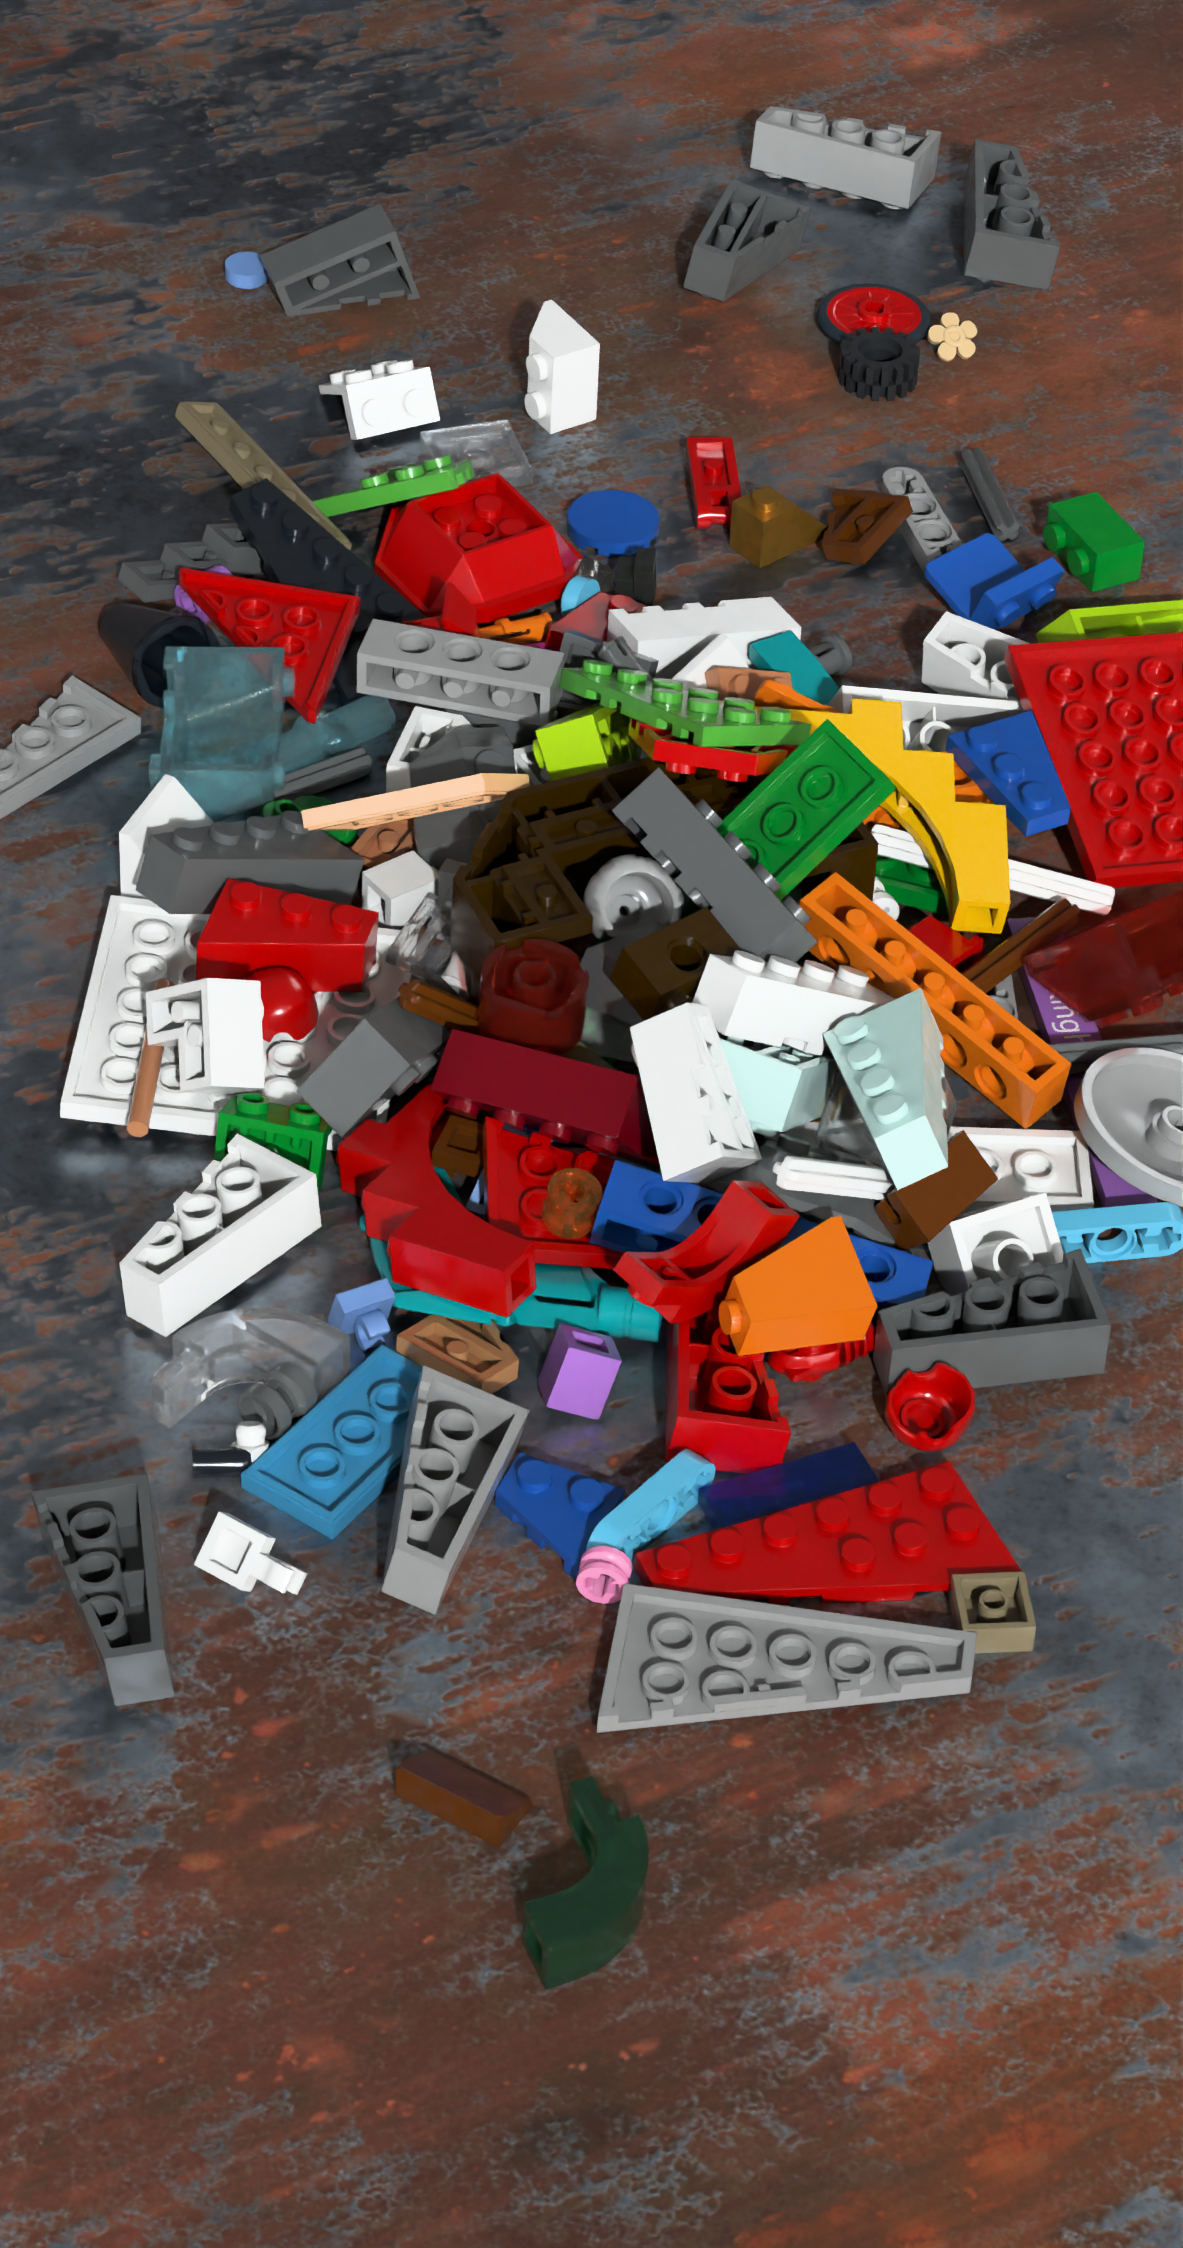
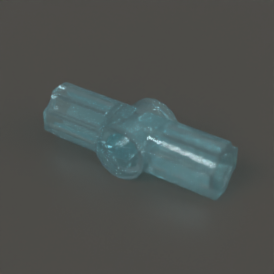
(336, 731)

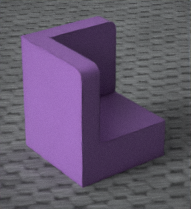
(579, 1371)

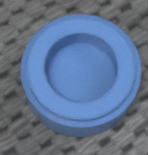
(245, 270)

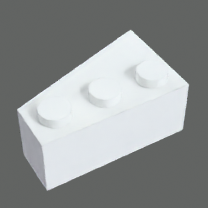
(691, 1096)

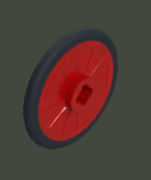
(873, 306)

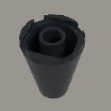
(139, 641)

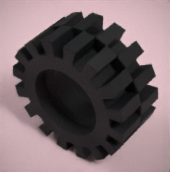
(878, 364)

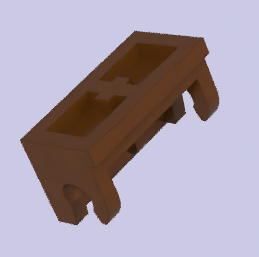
(938, 1198)

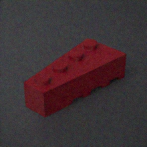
(548, 1095)

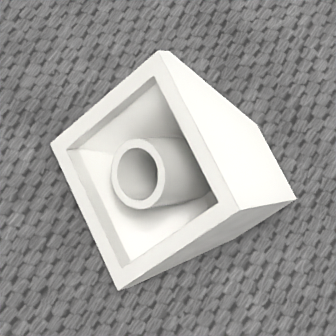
(995, 1243)

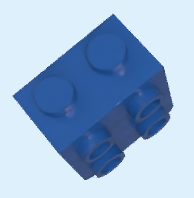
(989, 584)

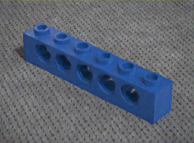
(654, 1215)

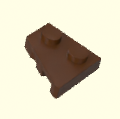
(862, 524)

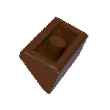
(460, 1796)

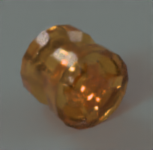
(559, 1210)

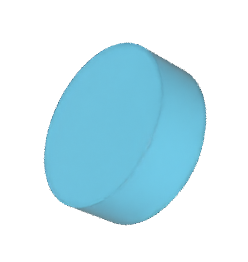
(577, 593)

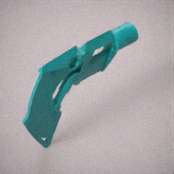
(609, 1308)

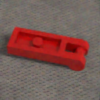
(712, 479)

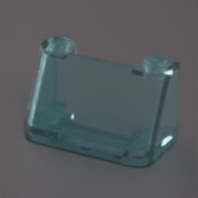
(224, 725)

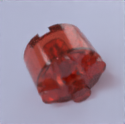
(533, 996)

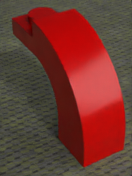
(699, 1270)

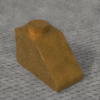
(770, 527)

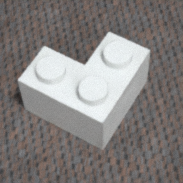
(216, 1033)

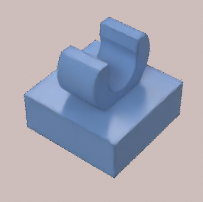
(364, 1312)

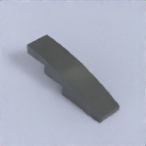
(220, 545)

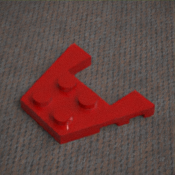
(684, 757)

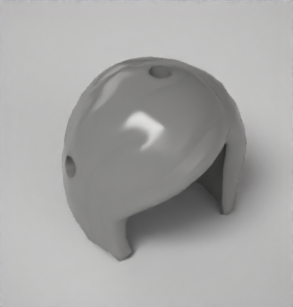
(637, 885)

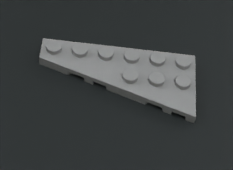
(730, 1658)

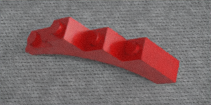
(428, 1232)

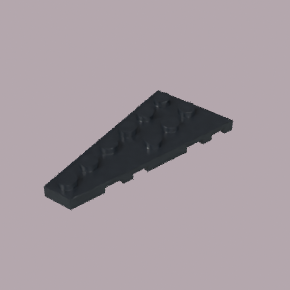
(308, 556)

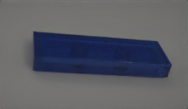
(785, 1486)

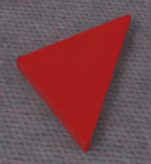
(268, 614)

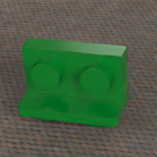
(289, 1131)

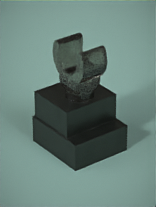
(632, 578)

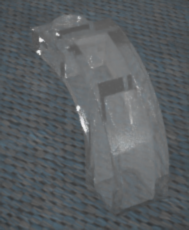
(242, 1349)

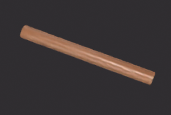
(146, 1081)

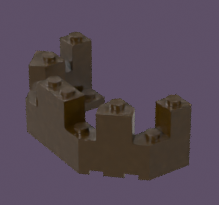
(556, 835)

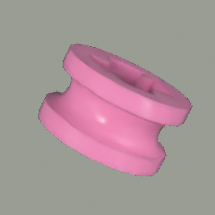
(603, 1561)

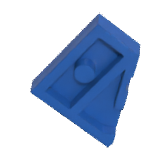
(555, 1506)

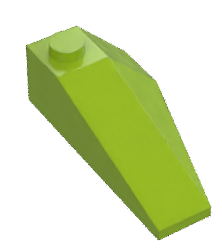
(1115, 622)
(585, 742)

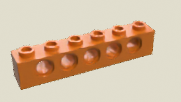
(978, 1034)

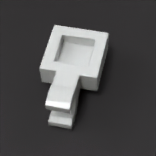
(241, 1556)

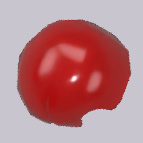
(287, 1003)
(930, 1408)

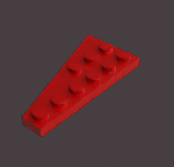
(516, 1187)

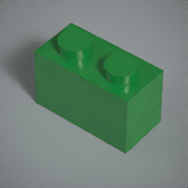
(1094, 541)

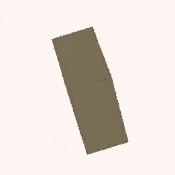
(996, 1609)

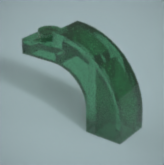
(597, 1917)

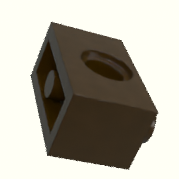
(668, 964)

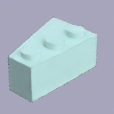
(779, 1084)

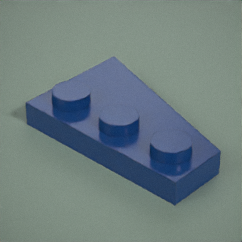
(1014, 771)

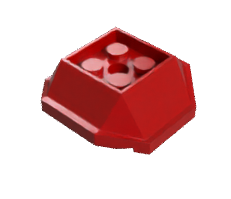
(483, 543)

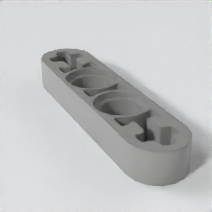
(920, 527)

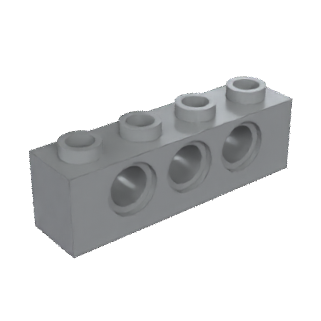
(460, 672)

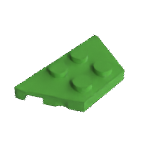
(404, 483)

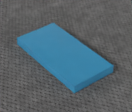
(342, 1447)

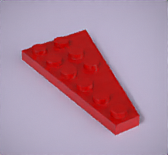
(844, 1547)

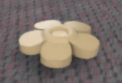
(953, 337)

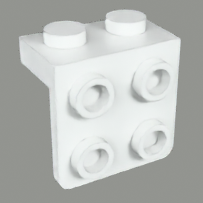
(385, 399)

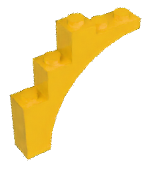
(958, 838)

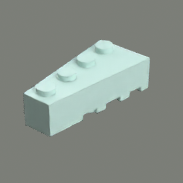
(895, 1080)

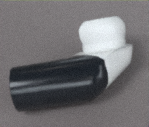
(236, 1457)

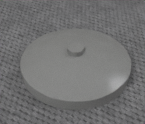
(1134, 1118)

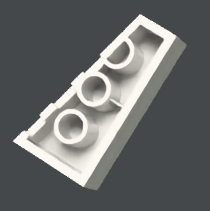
(967, 660)

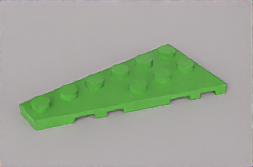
(687, 714)

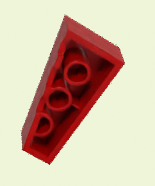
(720, 1400)

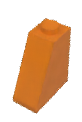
(800, 1295)

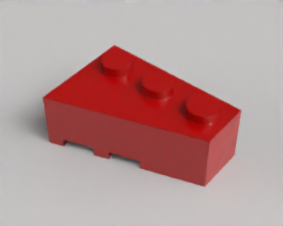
(274, 928)

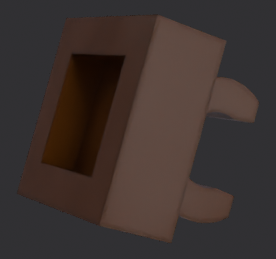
(460, 1148)

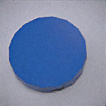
(612, 522)

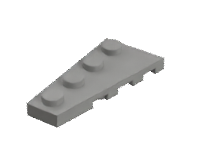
(61, 742)

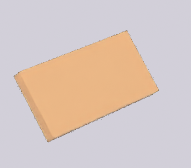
(414, 802)

